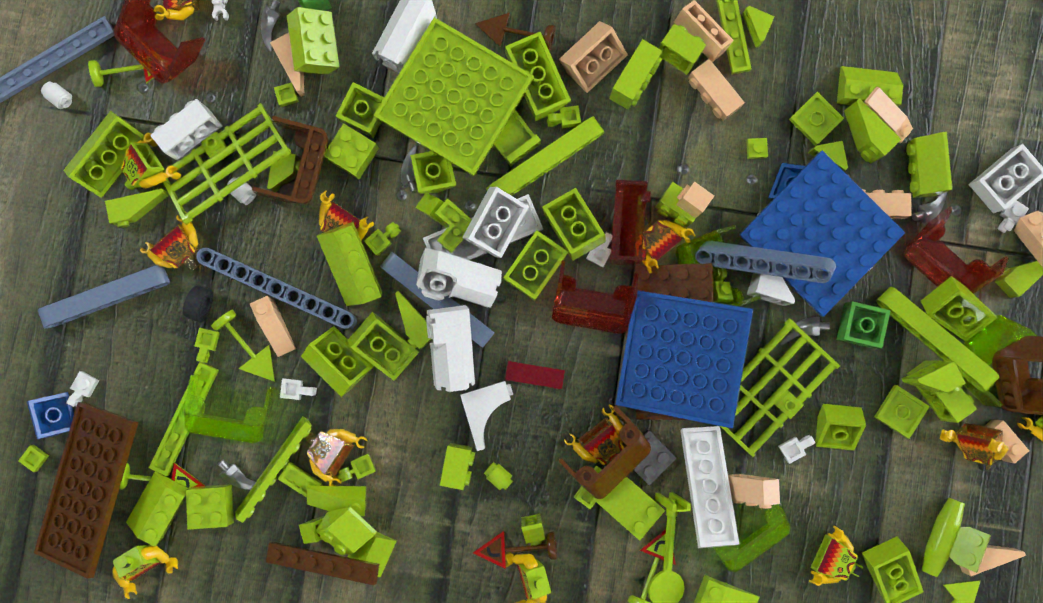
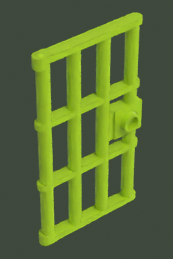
(217, 150)
(781, 398)

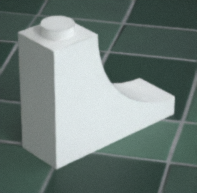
(479, 406)

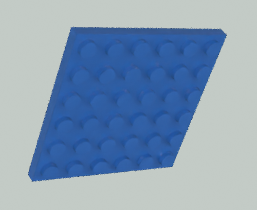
(825, 217)
(684, 358)

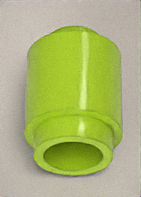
(498, 476)

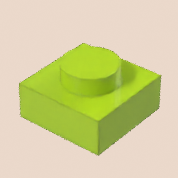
(286, 94)
(757, 148)
(33, 458)

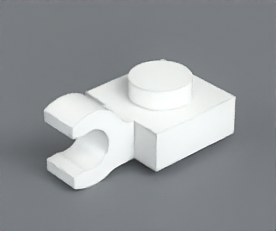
(219, 7)
(1011, 216)
(601, 253)
(83, 386)
(294, 389)
(794, 449)

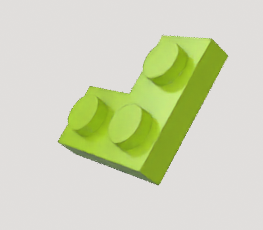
(457, 222)

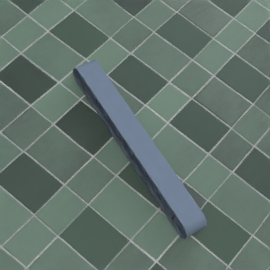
(268, 287)

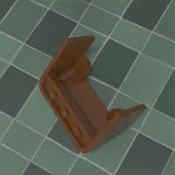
(314, 142)
(1014, 385)
(602, 483)

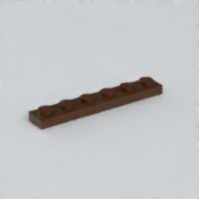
(323, 563)

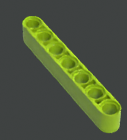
(549, 157)
(938, 339)

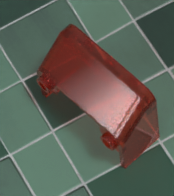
(141, 38)
(629, 222)
(940, 262)
(593, 308)

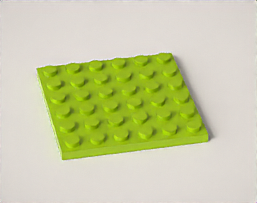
(454, 96)

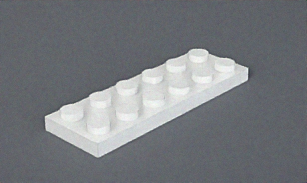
(468, 251)
(709, 487)

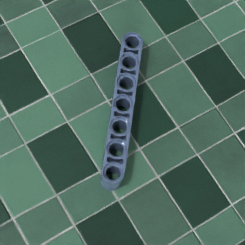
(773, 259)
(408, 277)
(103, 296)

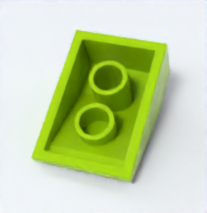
(869, 132)
(957, 309)
(382, 346)
(631, 508)
(893, 571)
(716, 591)

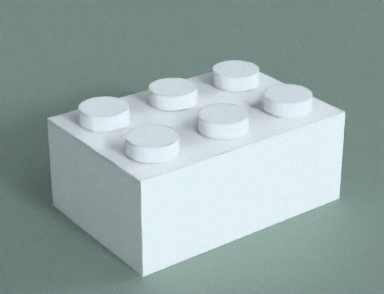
(186, 130)
(1008, 178)
(495, 222)

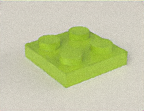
(816, 118)
(901, 411)

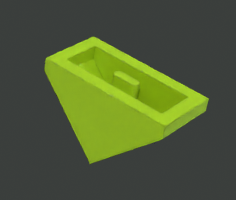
(757, 24)
(834, 151)
(429, 205)

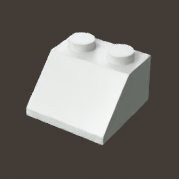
(770, 289)

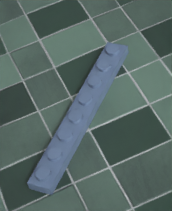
(55, 57)

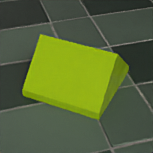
(432, 172)
(376, 550)

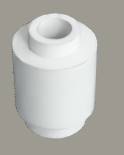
(56, 95)
(243, 193)

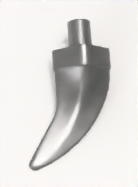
(268, 20)
(407, 172)
(930, 210)
(810, 326)
(234, 476)

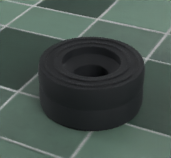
(198, 303)

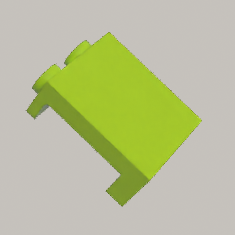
(516, 140)

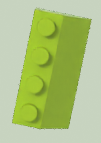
(546, 91)
(102, 155)
(350, 265)

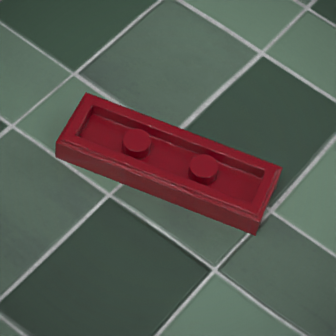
(535, 375)

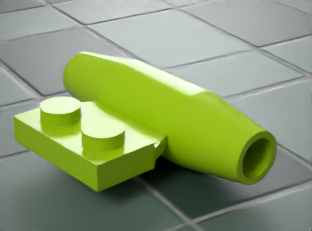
(948, 539)

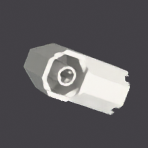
(403, 32)
(450, 275)
(451, 347)

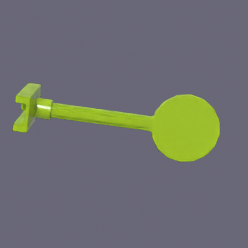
(668, 585)

